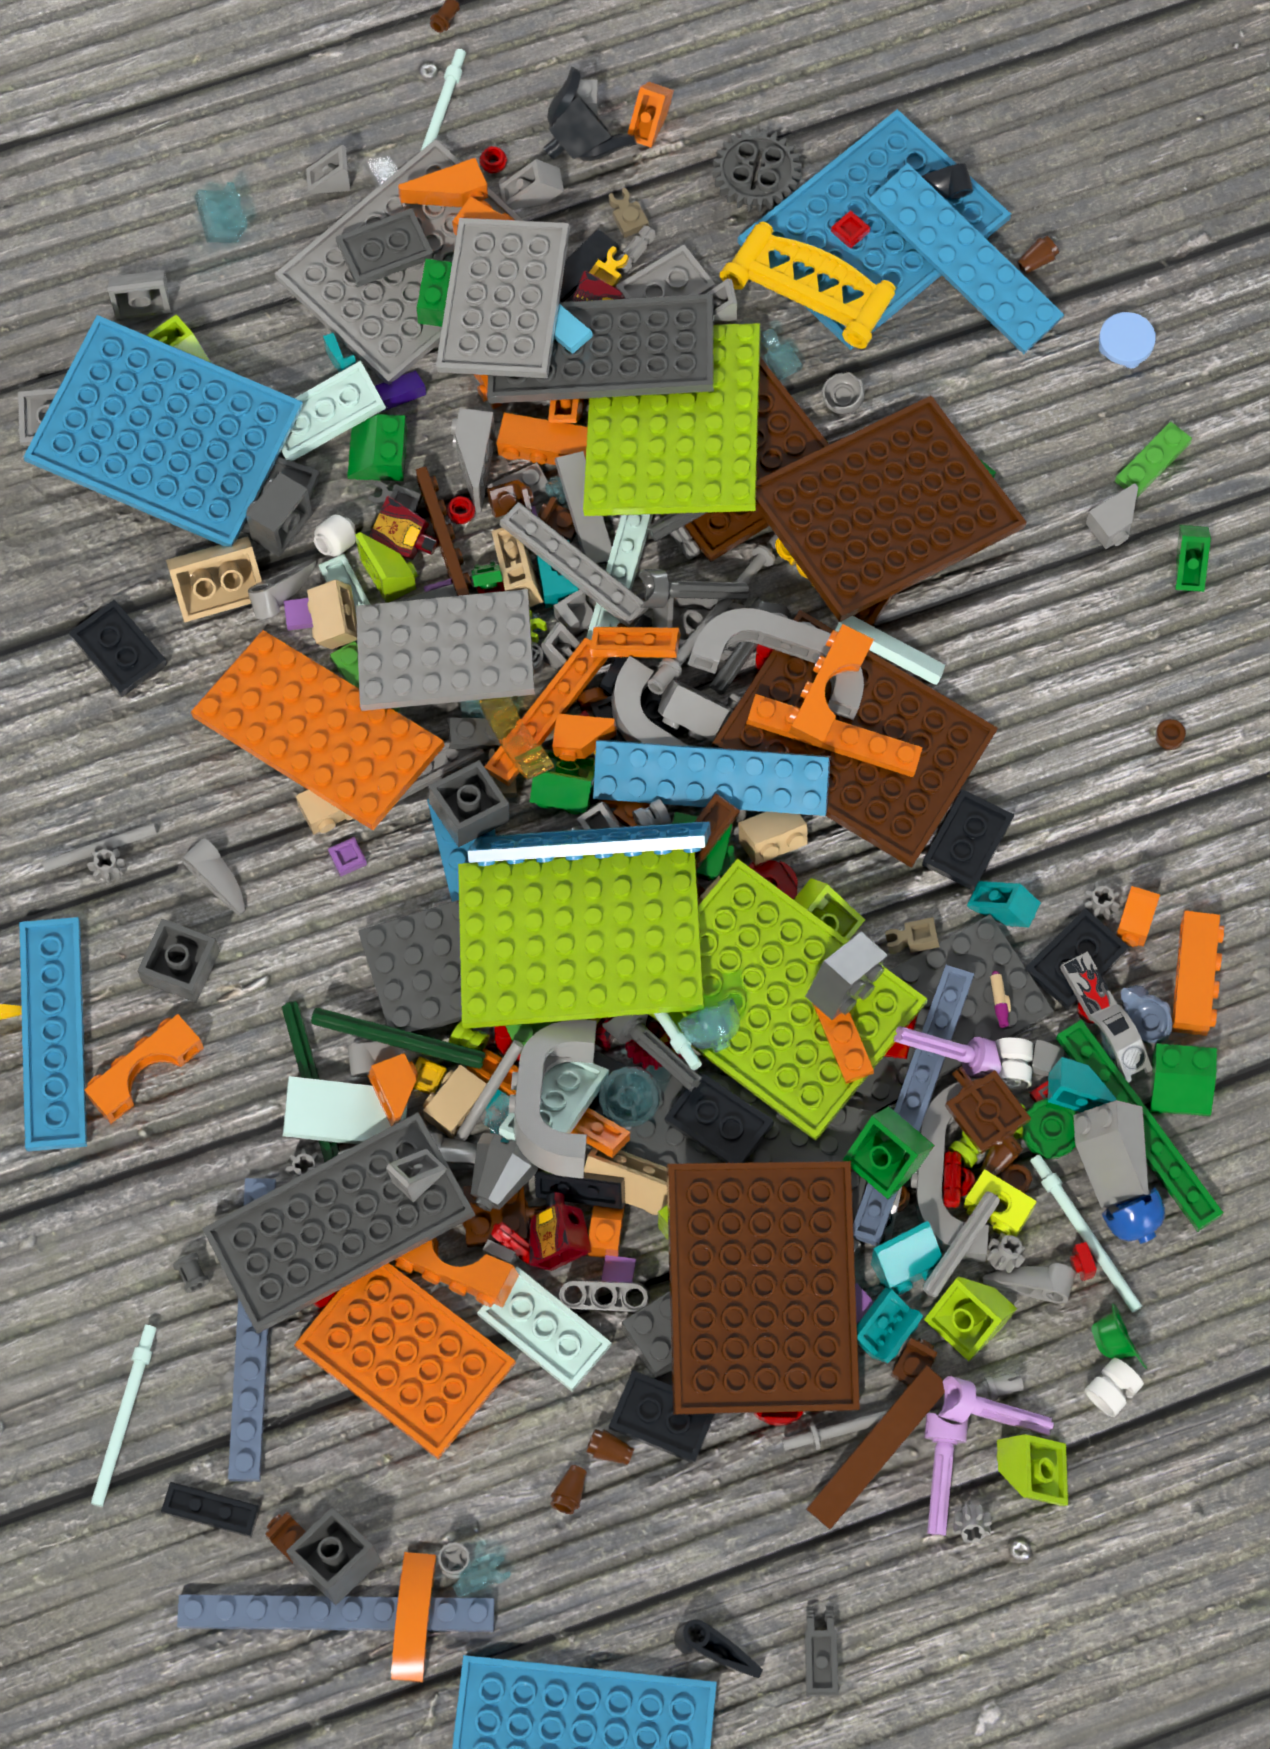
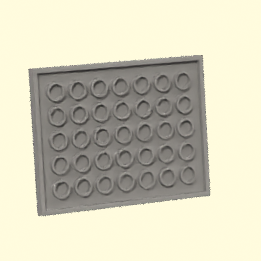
(381, 316)

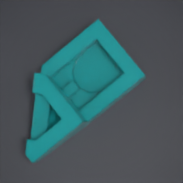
(335, 355)

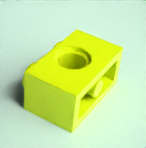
(1017, 1204)

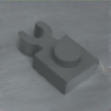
(400, 494)

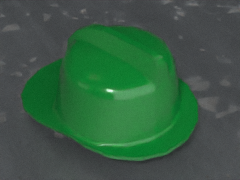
(1113, 1337)

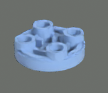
(1127, 339)

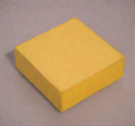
(429, 1076)

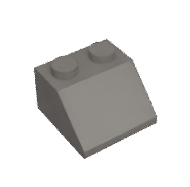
(139, 294)
(692, 710)

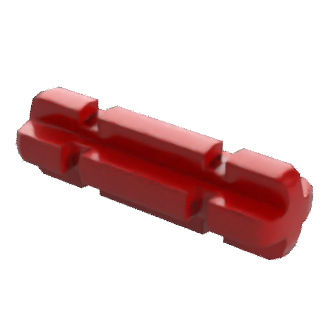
(952, 1179)
(511, 1240)

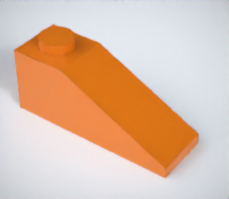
(446, 186)

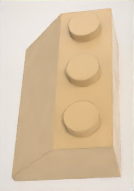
(214, 579)

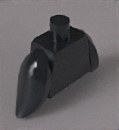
(578, 127)

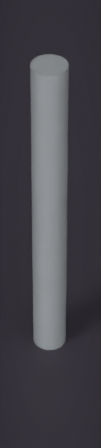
(110, 843)
(489, 1091)

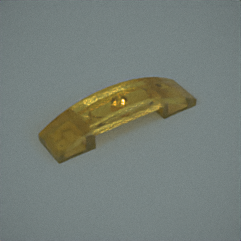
(515, 738)

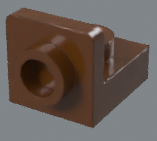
(507, 495)
(558, 519)
(913, 1360)
(284, 1532)

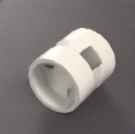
(1014, 1058)
(1116, 1384)

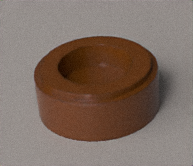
(590, 696)
(1170, 734)
(1018, 1177)

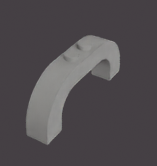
(780, 634)
(627, 707)
(540, 1144)
(929, 1181)

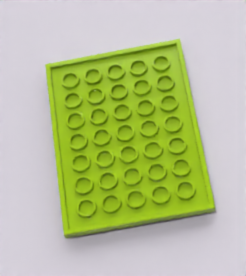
(680, 447)
(579, 938)
(765, 957)

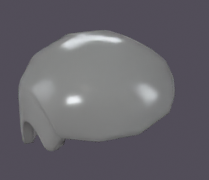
(843, 393)

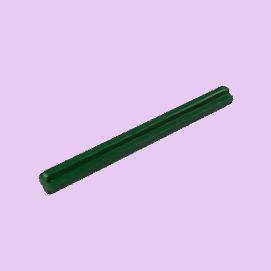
(398, 1038)
(305, 1060)

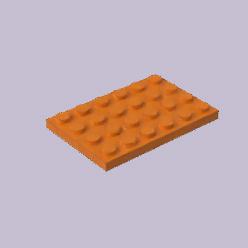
(406, 1356)

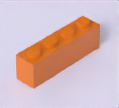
(538, 439)
(1196, 973)

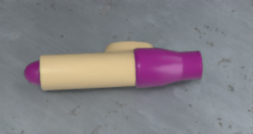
(1001, 1001)

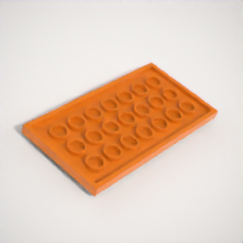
(314, 730)

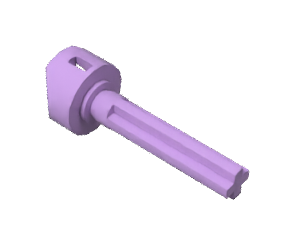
(976, 1056)
(961, 1401)
(945, 1436)

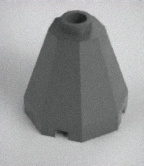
(498, 1171)

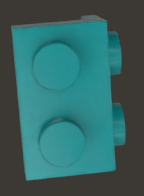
(886, 1326)

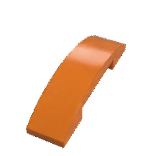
(412, 1617)

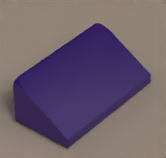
(401, 390)

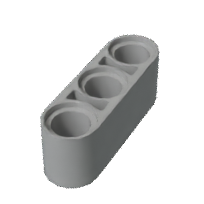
(589, 1295)

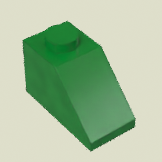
(1192, 557)

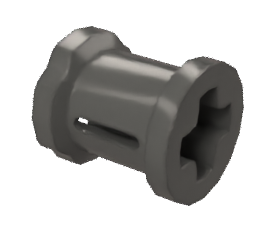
(191, 1272)

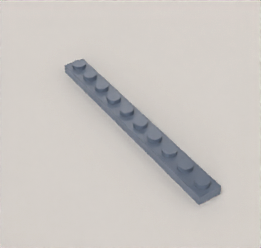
(917, 1091)
(249, 1379)
(323, 1614)

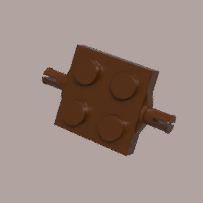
(987, 1112)
(514, 1214)

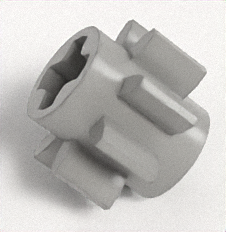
(106, 872)
(1094, 897)
(299, 1161)
(1005, 1253)
(972, 1523)

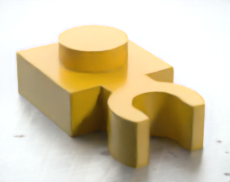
(608, 271)

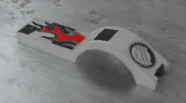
(1107, 1014)

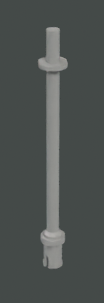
(671, 667)
(989, 1388)

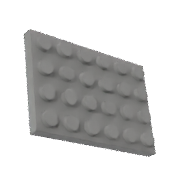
(503, 298)
(444, 650)

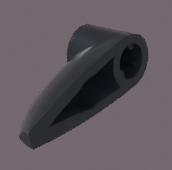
(951, 181)
(714, 1647)

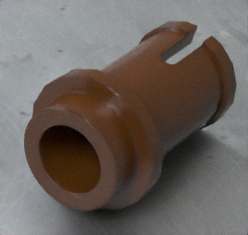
(441, 20)

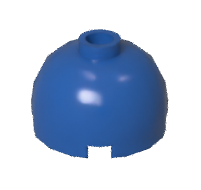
(1137, 1218)

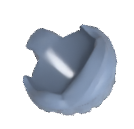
(1148, 1014)

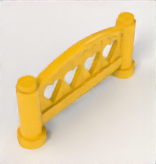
(858, 315)

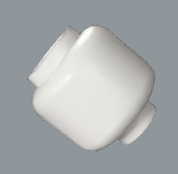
(334, 535)

